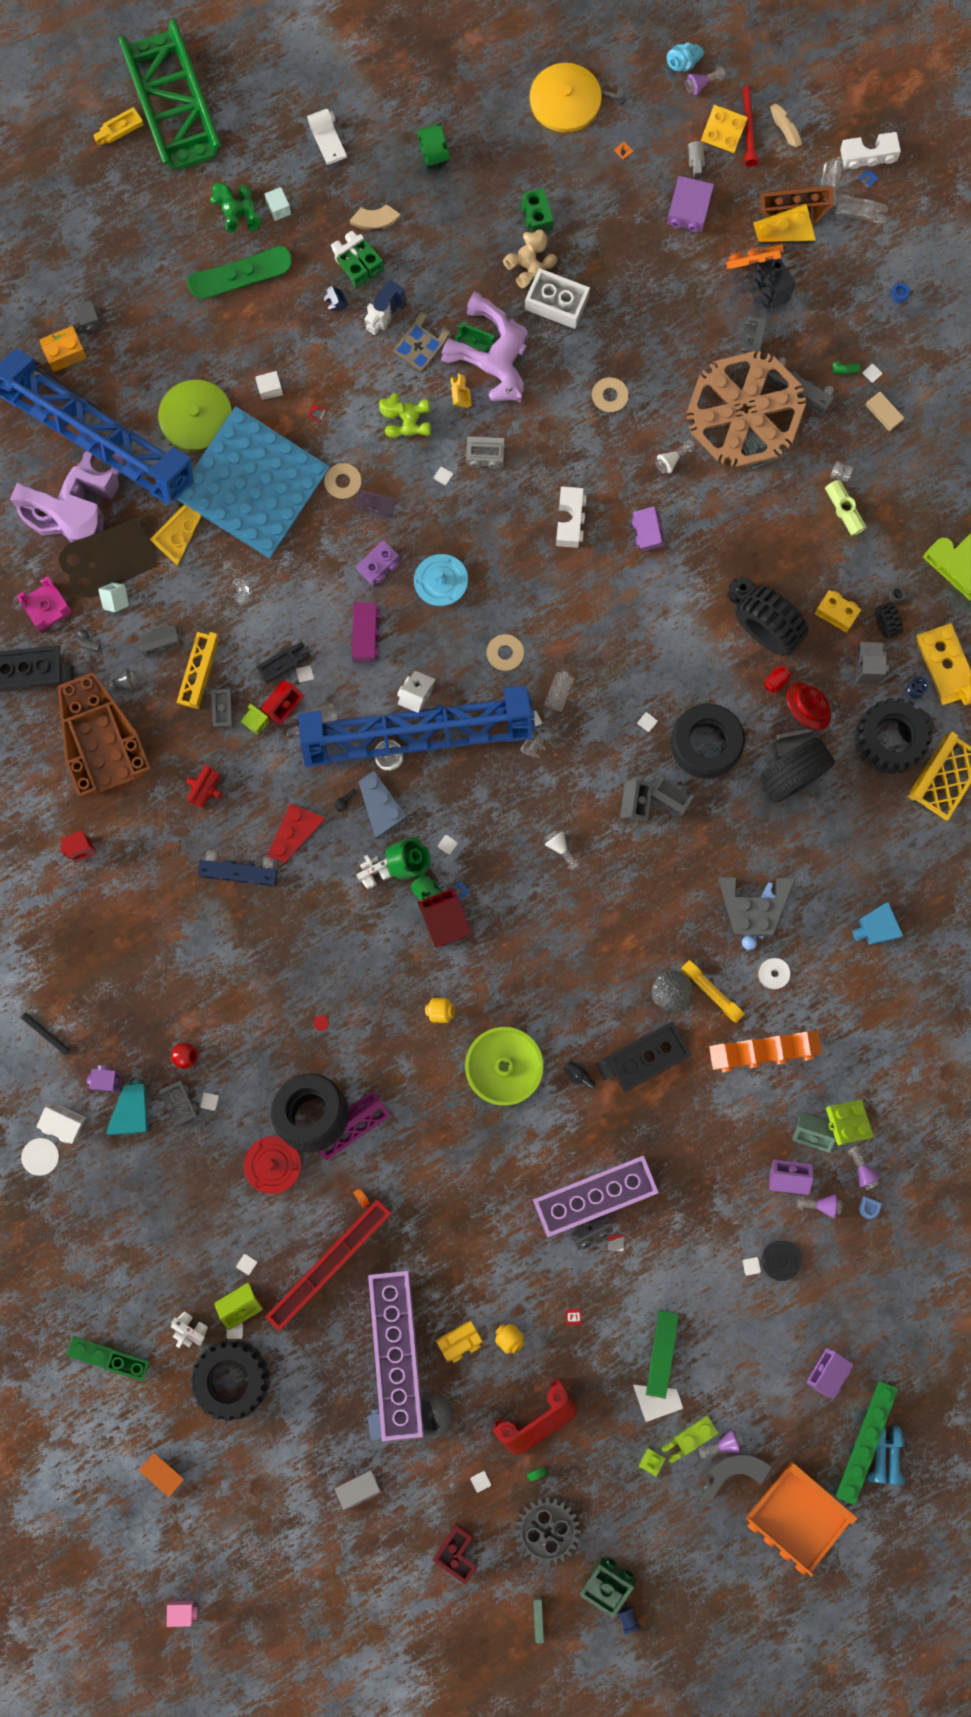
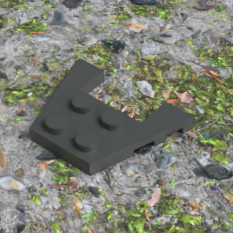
(755, 915)

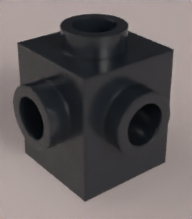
(735, 594)

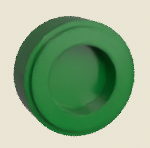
(537, 1473)

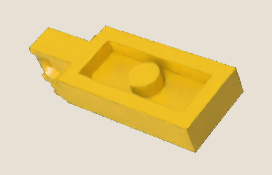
(118, 127)

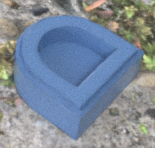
(869, 1208)

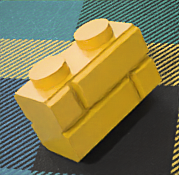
(459, 1341)

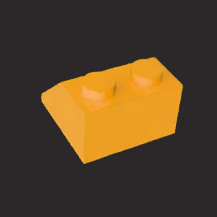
(63, 349)

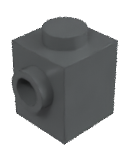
(87, 317)

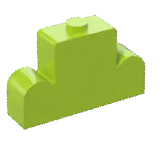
(952, 563)

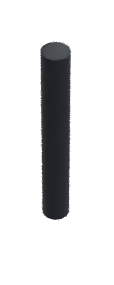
(45, 1033)

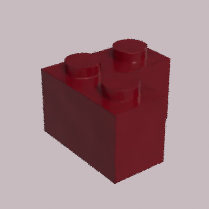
(451, 1555)

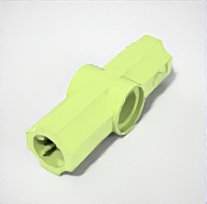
(851, 517)

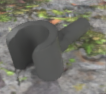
(619, 97)

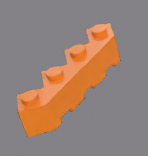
(759, 1051)

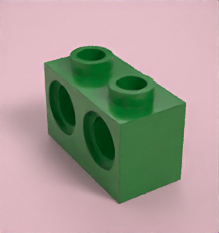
(540, 210)

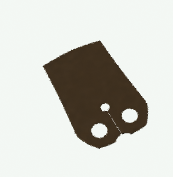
(118, 556)

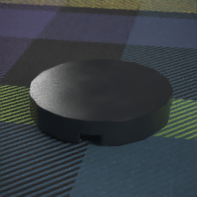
(781, 1260)

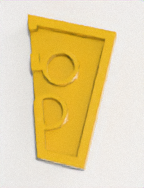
(786, 226)
(176, 533)

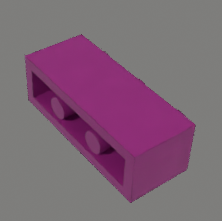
(365, 632)

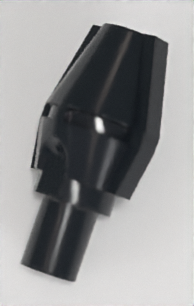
(578, 1074)

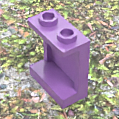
(690, 204)

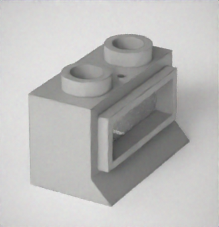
(485, 452)

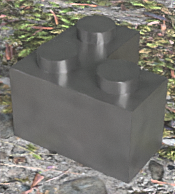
(871, 663)

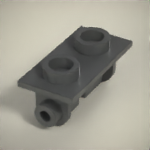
(600, 1230)

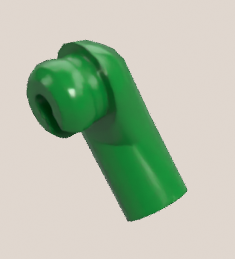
(838, 368)

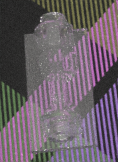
(559, 691)

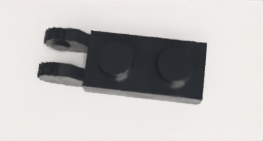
(282, 663)

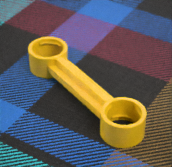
(720, 999)

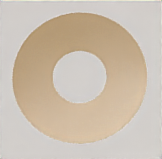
(601, 403)
(351, 489)
(511, 663)

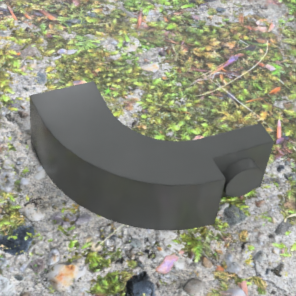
(735, 1464)

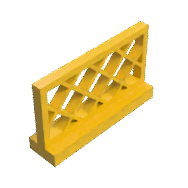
(931, 770)

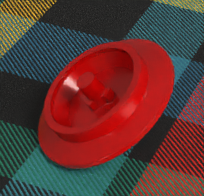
(809, 705)
(272, 1165)

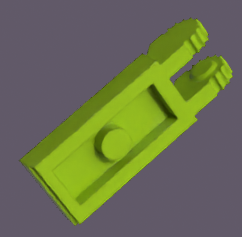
(691, 1438)

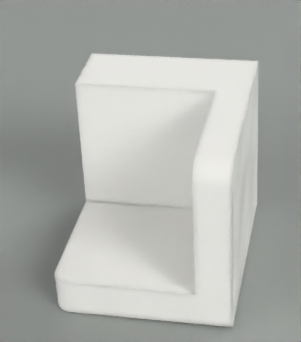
(269, 385)

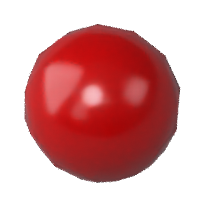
(184, 1055)

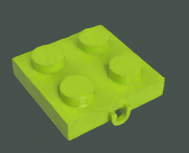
(849, 1122)

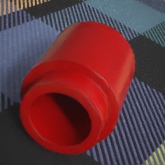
(777, 680)

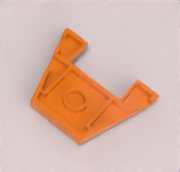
(755, 255)

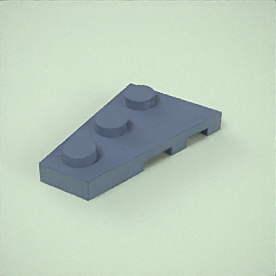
(380, 805)

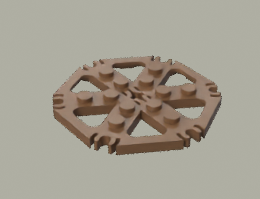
(756, 416)

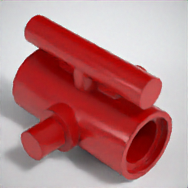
(203, 787)

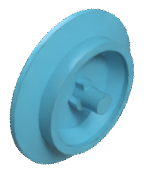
(440, 580)

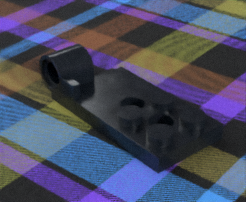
(43, 669)
(629, 1062)

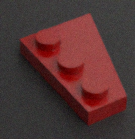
(293, 832)

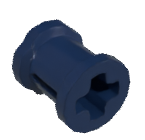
(628, 1619)

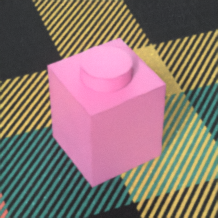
(181, 1613)

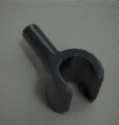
(340, 803)

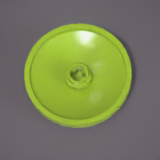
(193, 414)
(504, 1066)

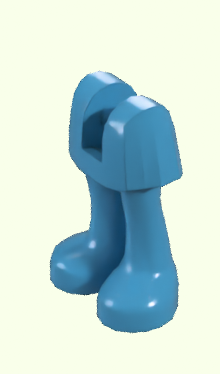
(879, 1473)

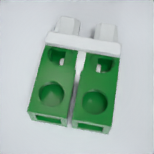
(357, 259)

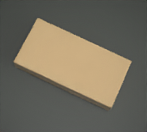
(884, 411)

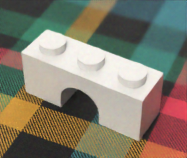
(856, 154)
(569, 532)

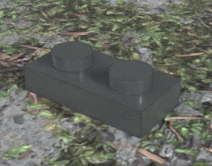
(221, 708)

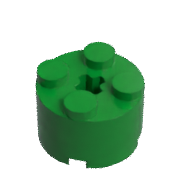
(433, 144)
(407, 858)

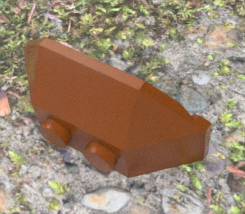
(817, 198)

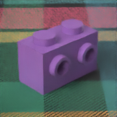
(648, 528)
(378, 563)
(104, 1079)
(792, 1178)
(830, 1374)

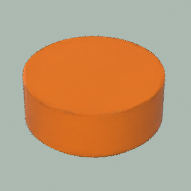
(361, 1197)

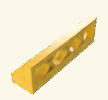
(202, 671)

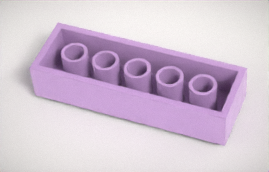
(595, 1196)

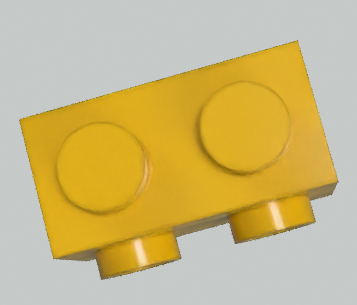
(838, 611)

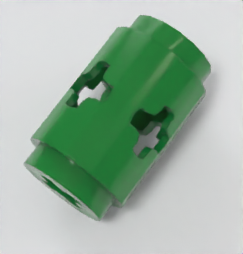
(423, 886)

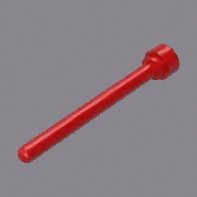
(751, 158)

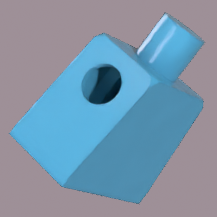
(878, 926)

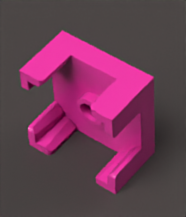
(44, 605)

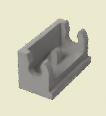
(358, 1490)

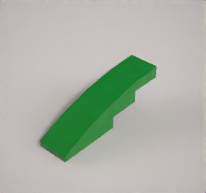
(662, 1354)

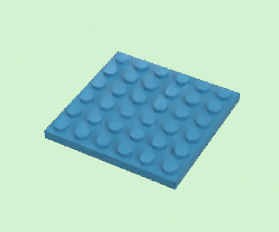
(253, 482)

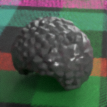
(672, 991)
(436, 1415)

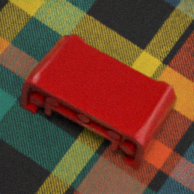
(523, 1439)

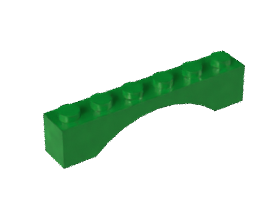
(866, 1442)

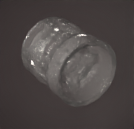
(841, 471)

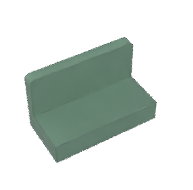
(814, 1132)

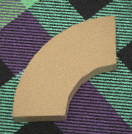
(786, 125)
(375, 219)

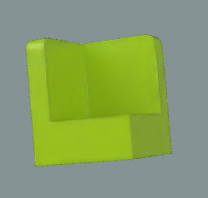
(255, 720)

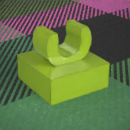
(652, 1462)

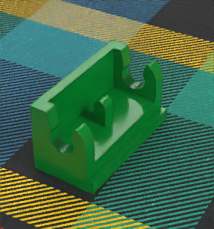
(475, 338)

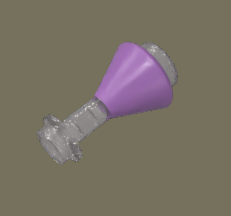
(697, 82)
(867, 1177)
(830, 1205)
(729, 1443)

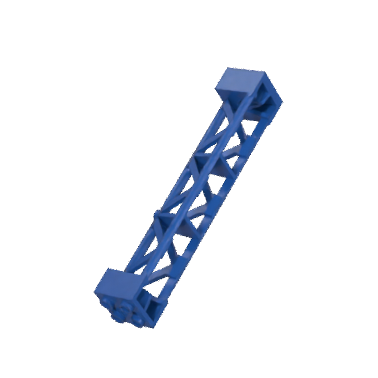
(21, 379)
(513, 709)

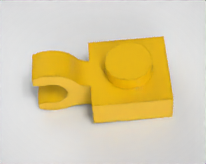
(460, 392)

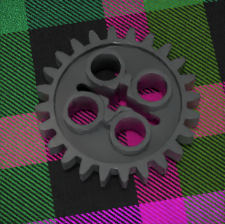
(537, 1547)

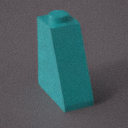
(131, 1111)

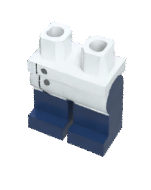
(384, 306)

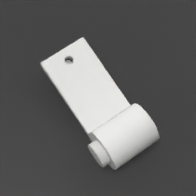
(326, 136)

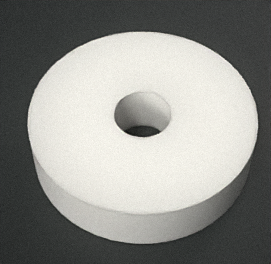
(774, 982)

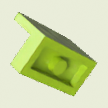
(238, 1306)

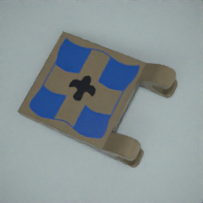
(419, 345)

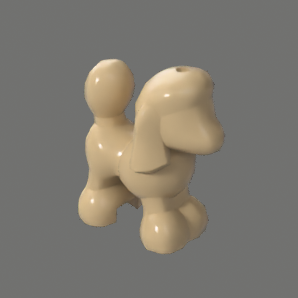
(526, 257)

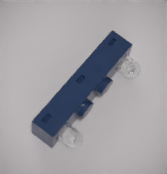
(234, 872)

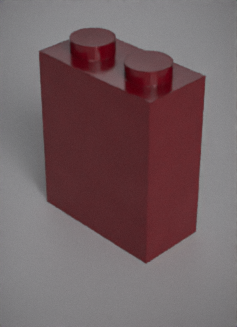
(444, 917)

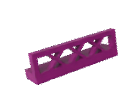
(359, 1112)

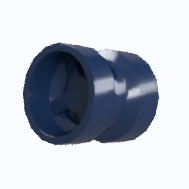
(921, 687)

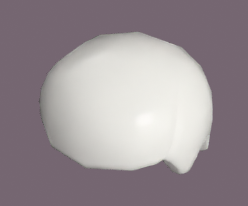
(389, 762)

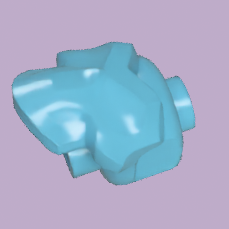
(684, 56)

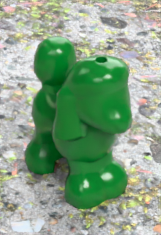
(234, 209)

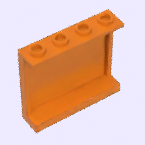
(799, 1518)

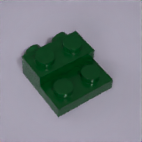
(608, 1586)

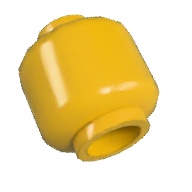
(440, 1010)
(509, 1338)

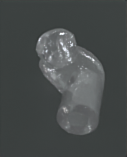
(243, 590)

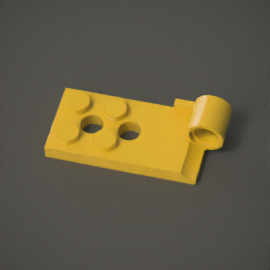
(950, 683)

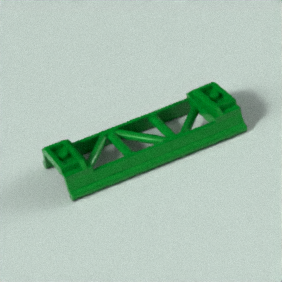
(180, 152)

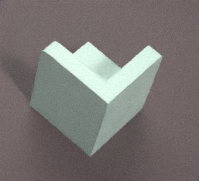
(277, 204)
(113, 597)

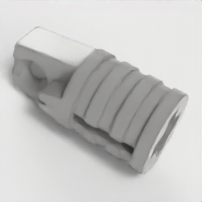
(696, 157)

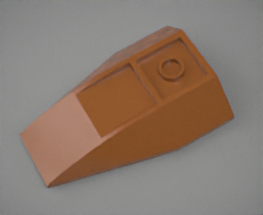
(98, 738)

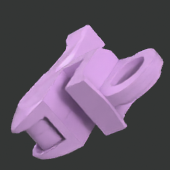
(69, 511)

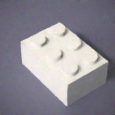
(557, 298)

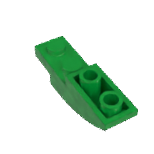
(107, 1358)

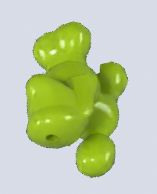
(392, 408)

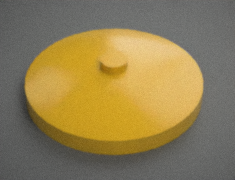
(565, 97)

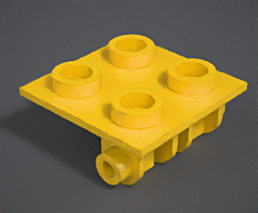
(724, 128)

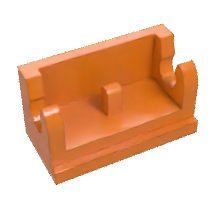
(161, 1475)

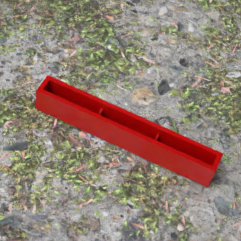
(328, 1265)

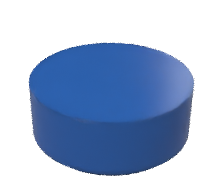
(900, 292)

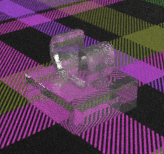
(532, 745)

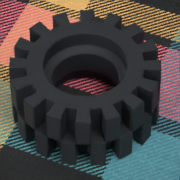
(889, 620)

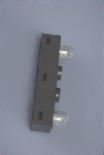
(816, 399)

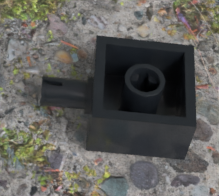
(774, 282)

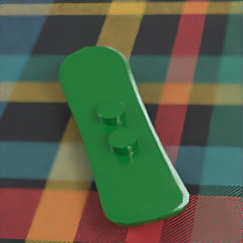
(240, 273)

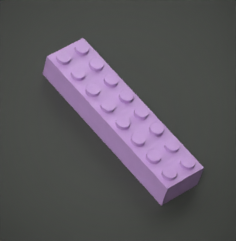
(396, 1356)

